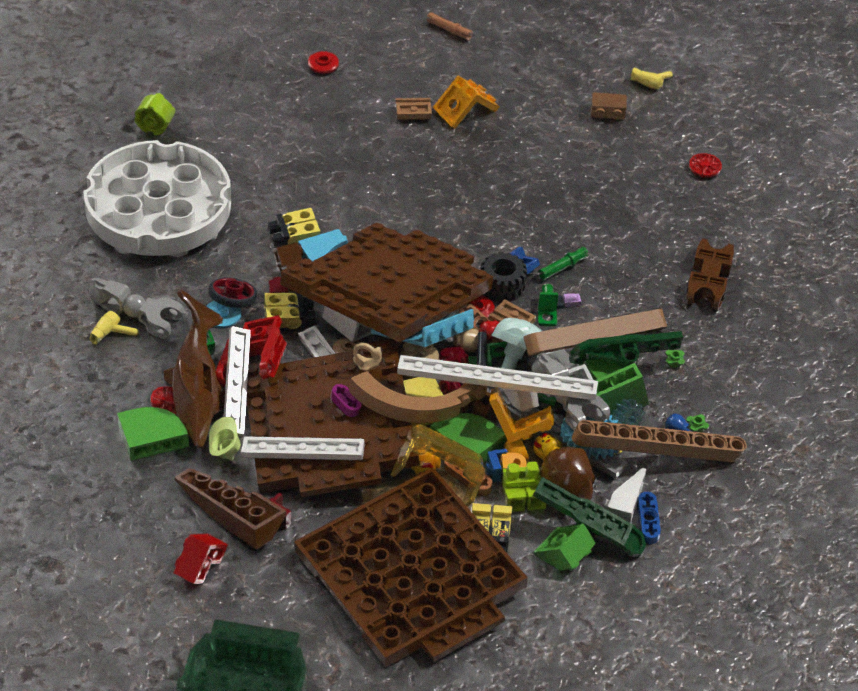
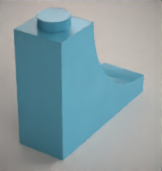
(322, 244)

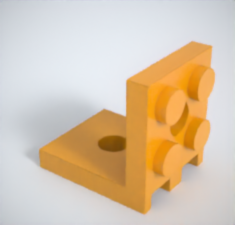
(466, 95)
(523, 427)

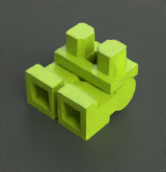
(519, 486)

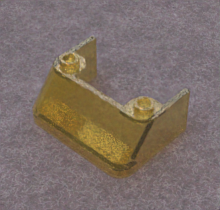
(424, 440)

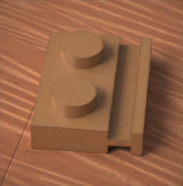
(413, 108)
(509, 310)

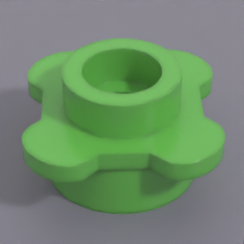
(675, 358)
(697, 423)

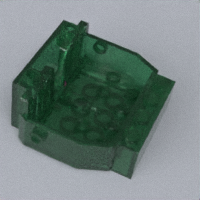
(216, 658)

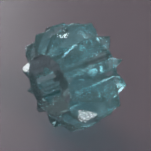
(629, 413)

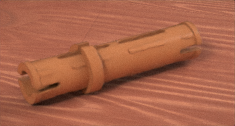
(454, 28)

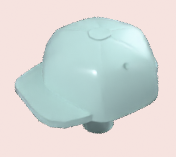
(512, 331)

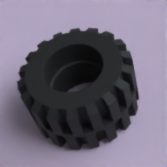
(508, 275)

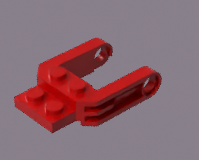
(264, 341)

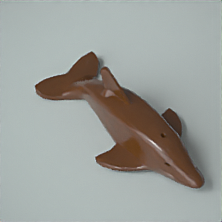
(194, 377)

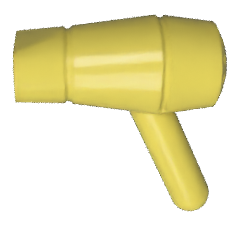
(650, 79)
(107, 324)

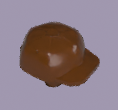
(569, 470)

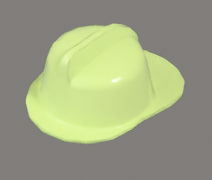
(224, 438)

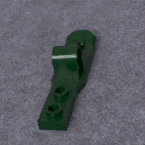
(624, 349)
(594, 517)

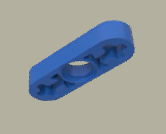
(653, 511)

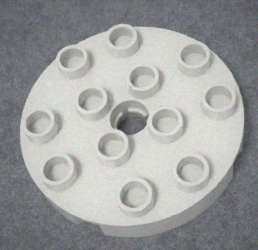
(157, 198)

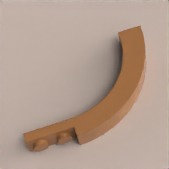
(411, 408)

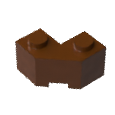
(287, 255)

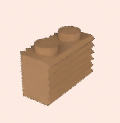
(608, 105)

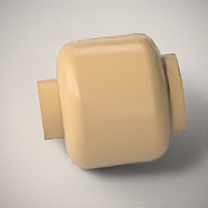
(467, 340)

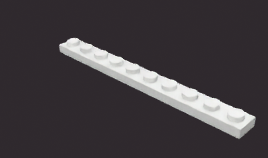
(497, 377)

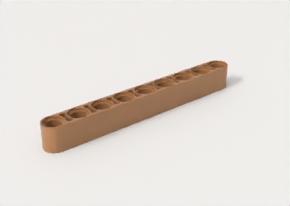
(572, 335)
(658, 441)

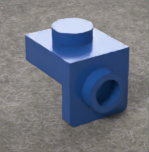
(530, 262)
(493, 465)

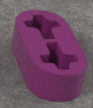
(345, 400)

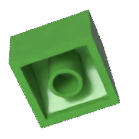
(566, 546)

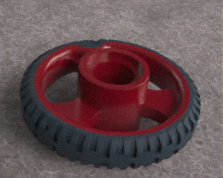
(232, 293)

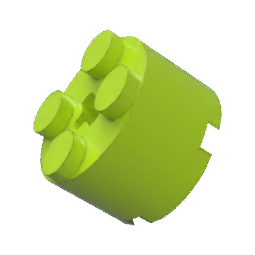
(154, 114)

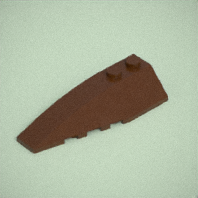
(240, 512)

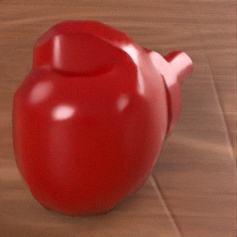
(488, 327)

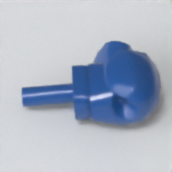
(676, 422)

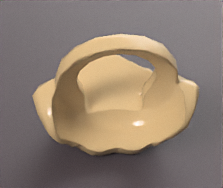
(364, 363)

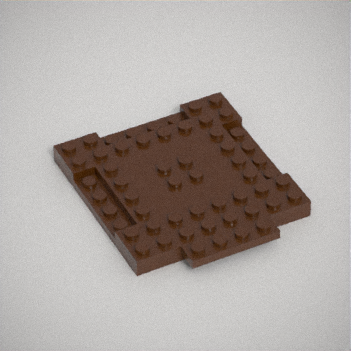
(390, 280)
(300, 406)
(414, 569)

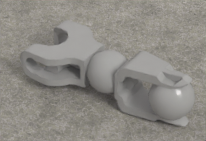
(151, 312)
(576, 408)

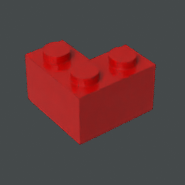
(197, 557)

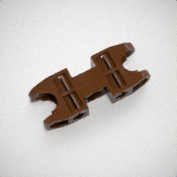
(712, 264)

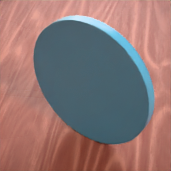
(230, 315)

